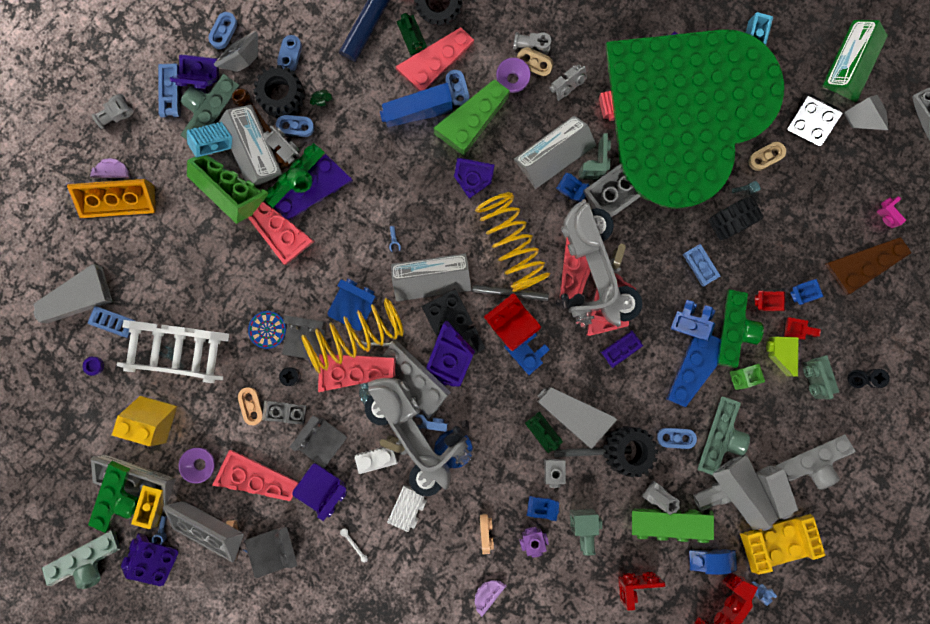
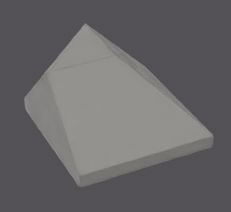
(239, 54)

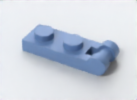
(168, 91)

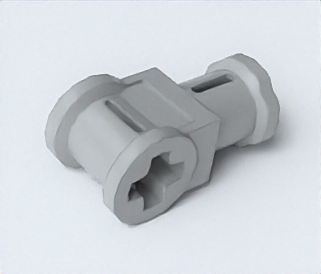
(533, 41)
(113, 111)

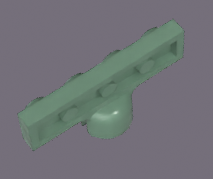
(207, 106)
(723, 437)
(82, 562)

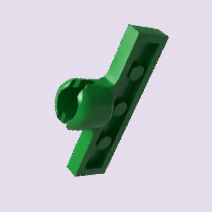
(296, 177)
(737, 329)
(113, 498)

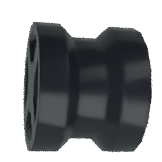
(294, 376)
(874, 381)

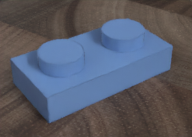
(701, 265)

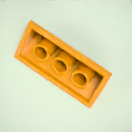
(113, 198)

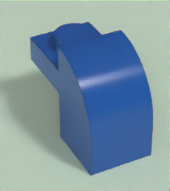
(713, 562)

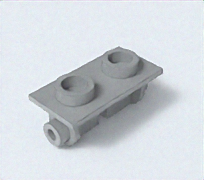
(575, 77)
(276, 138)

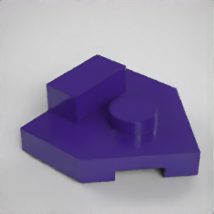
(473, 175)

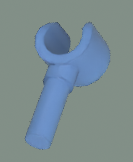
(393, 238)
(161, 533)

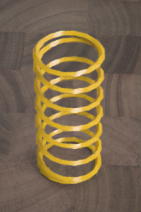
(523, 282)
(392, 314)

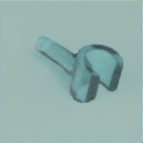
(753, 188)
(169, 355)

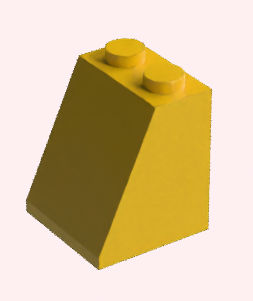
(145, 421)

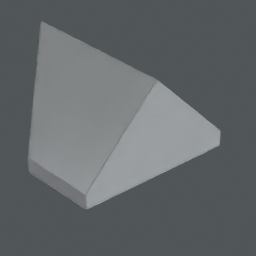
(868, 114)

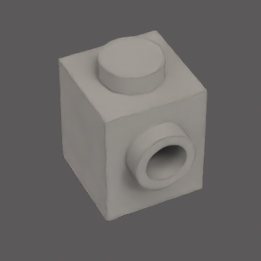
(554, 472)

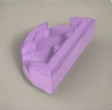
(110, 169)
(487, 594)

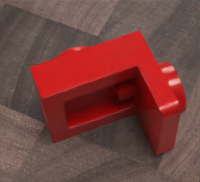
(770, 301)

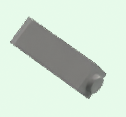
(778, 491)

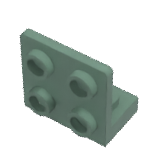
(596, 169)
(820, 378)

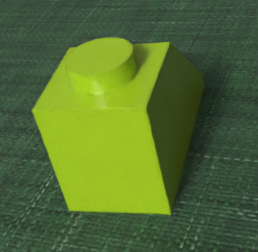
(784, 354)

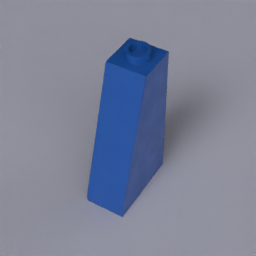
(418, 106)

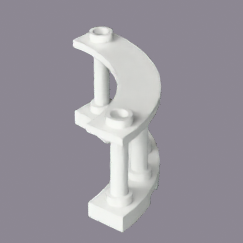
(180, 334)

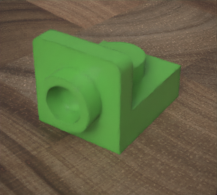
(747, 377)

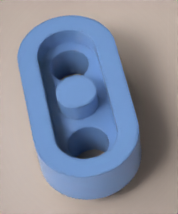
(219, 30)
(291, 53)
(457, 89)
(296, 125)
(675, 438)

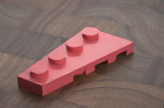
(434, 60)
(279, 233)
(574, 273)
(354, 371)
(253, 477)

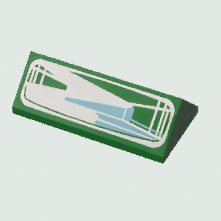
(856, 58)

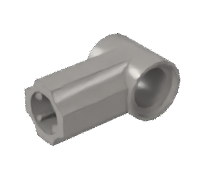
(660, 497)
(711, 497)

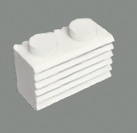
(375, 459)
(406, 508)

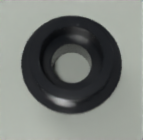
(855, 382)

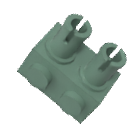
(586, 525)

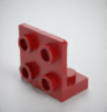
(512, 322)
(630, 582)

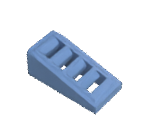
(97, 314)

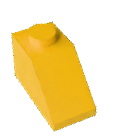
(148, 508)

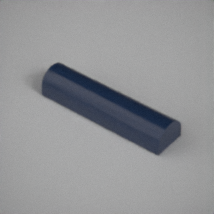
(362, 28)

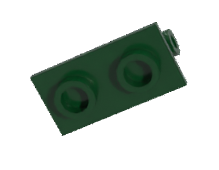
(411, 33)
(544, 432)

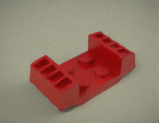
(736, 605)

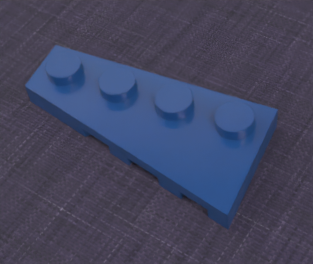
(694, 370)

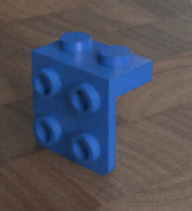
(349, 301)

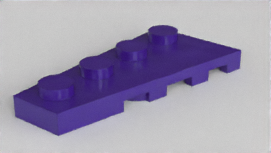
(326, 179)

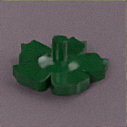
(320, 97)

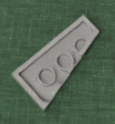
(422, 383)

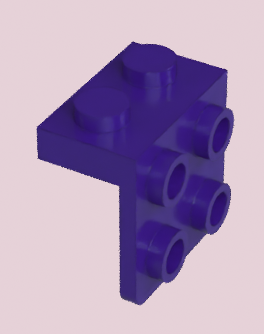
(196, 71)
(320, 490)
(148, 561)

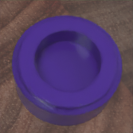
(93, 366)

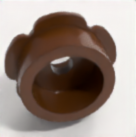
(240, 97)

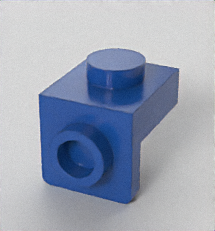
(572, 187)
(806, 292)
(543, 508)

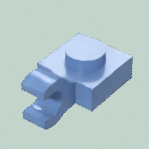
(437, 423)
(764, 594)

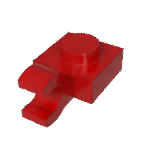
(799, 329)

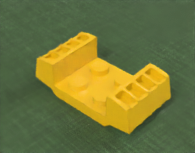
(782, 543)

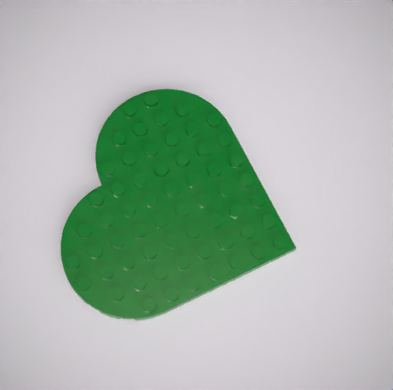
(685, 108)

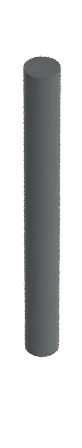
(507, 292)
(585, 452)

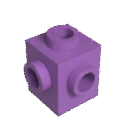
(530, 535)

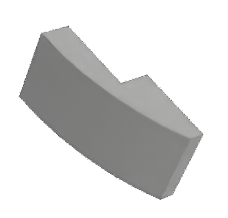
(284, 412)

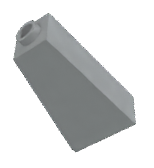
(74, 296)
(578, 417)
(746, 492)

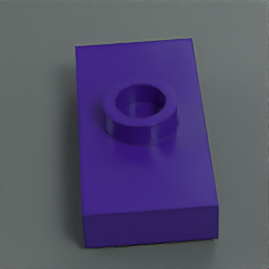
(622, 349)

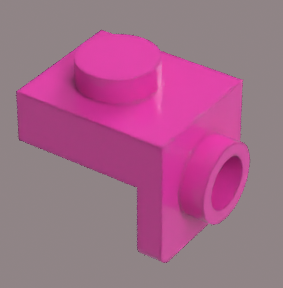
(890, 214)

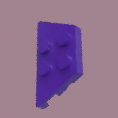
(450, 357)

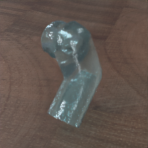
(363, 392)

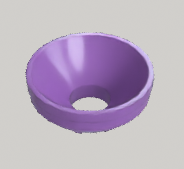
(513, 66)
(188, 469)

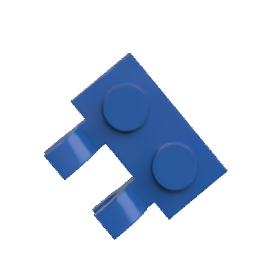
(694, 326)
(526, 357)

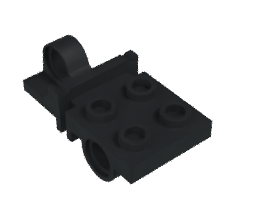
(451, 309)

